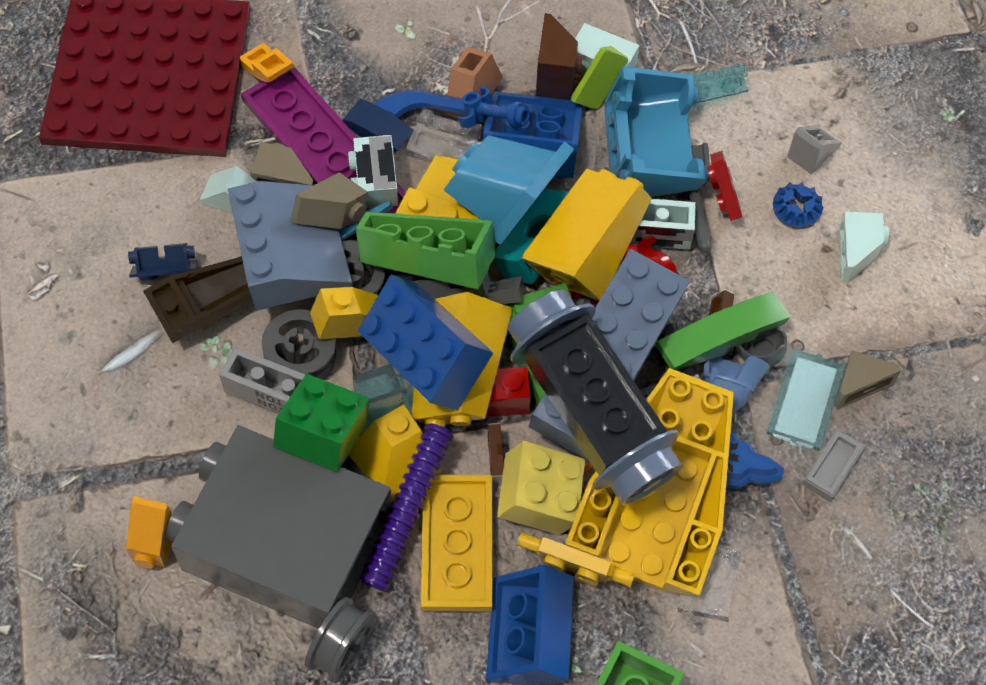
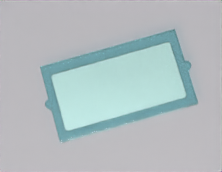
(806, 399)

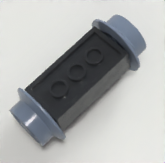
(594, 396)

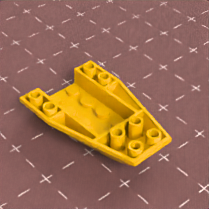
(676, 528)

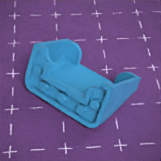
(651, 130)

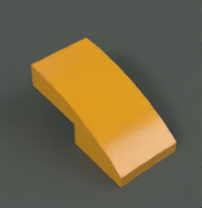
(265, 63)

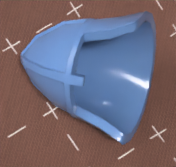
(736, 377)

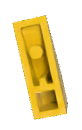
(341, 311)

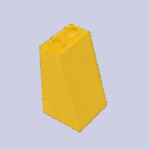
(589, 233)
(489, 324)

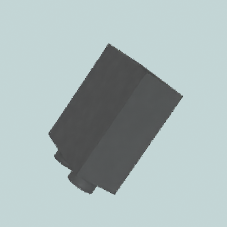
(278, 527)

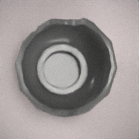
(768, 346)

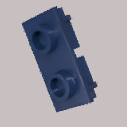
(150, 265)

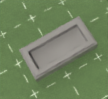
(833, 465)

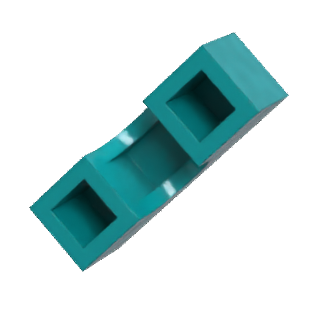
(509, 254)

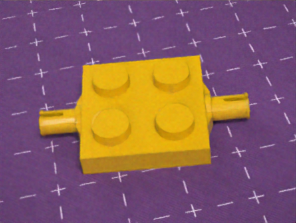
(588, 567)

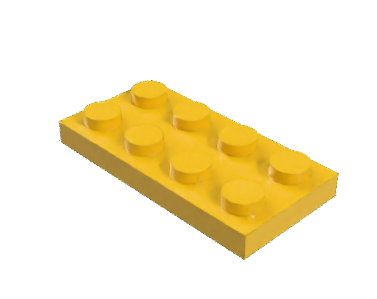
(457, 544)

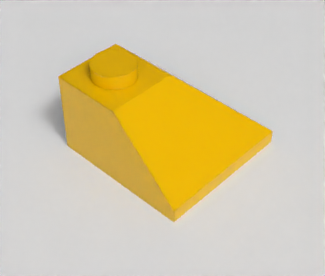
(388, 448)

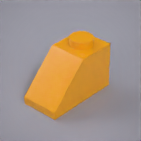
(147, 531)

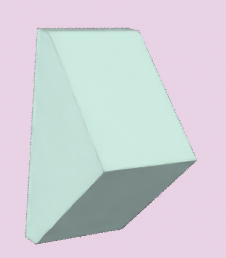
(217, 187)

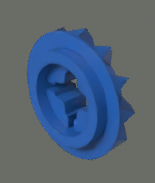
(792, 214)

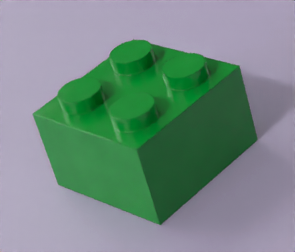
(321, 422)

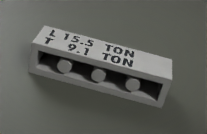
(258, 380)

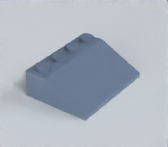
(282, 257)

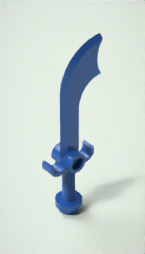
(472, 105)

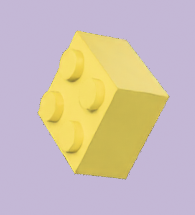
(541, 487)

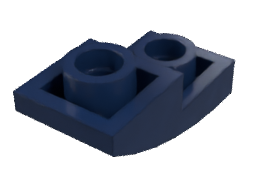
(372, 121)

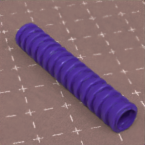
(406, 507)

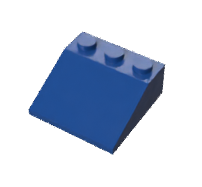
(548, 127)

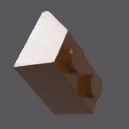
(557, 61)

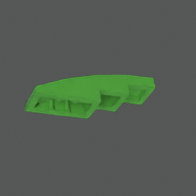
(722, 330)

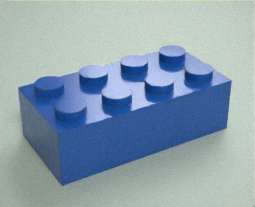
(425, 342)

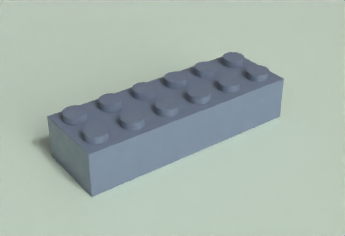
(631, 320)

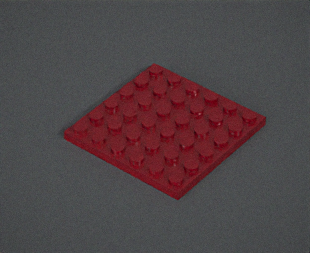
(147, 76)

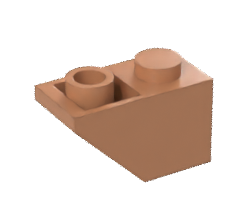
(470, 72)

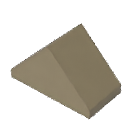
(864, 377)

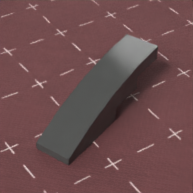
(500, 291)

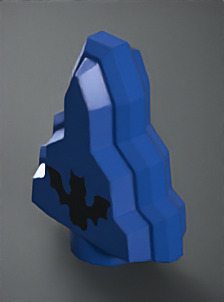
(749, 467)

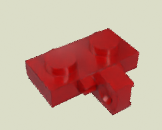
(722, 179)

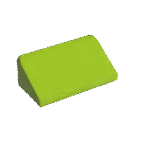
(599, 77)

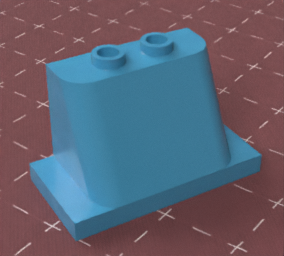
(503, 180)

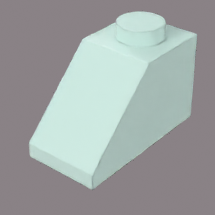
(860, 241)

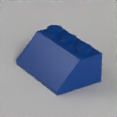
(530, 627)

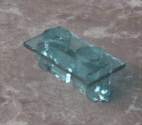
(721, 83)

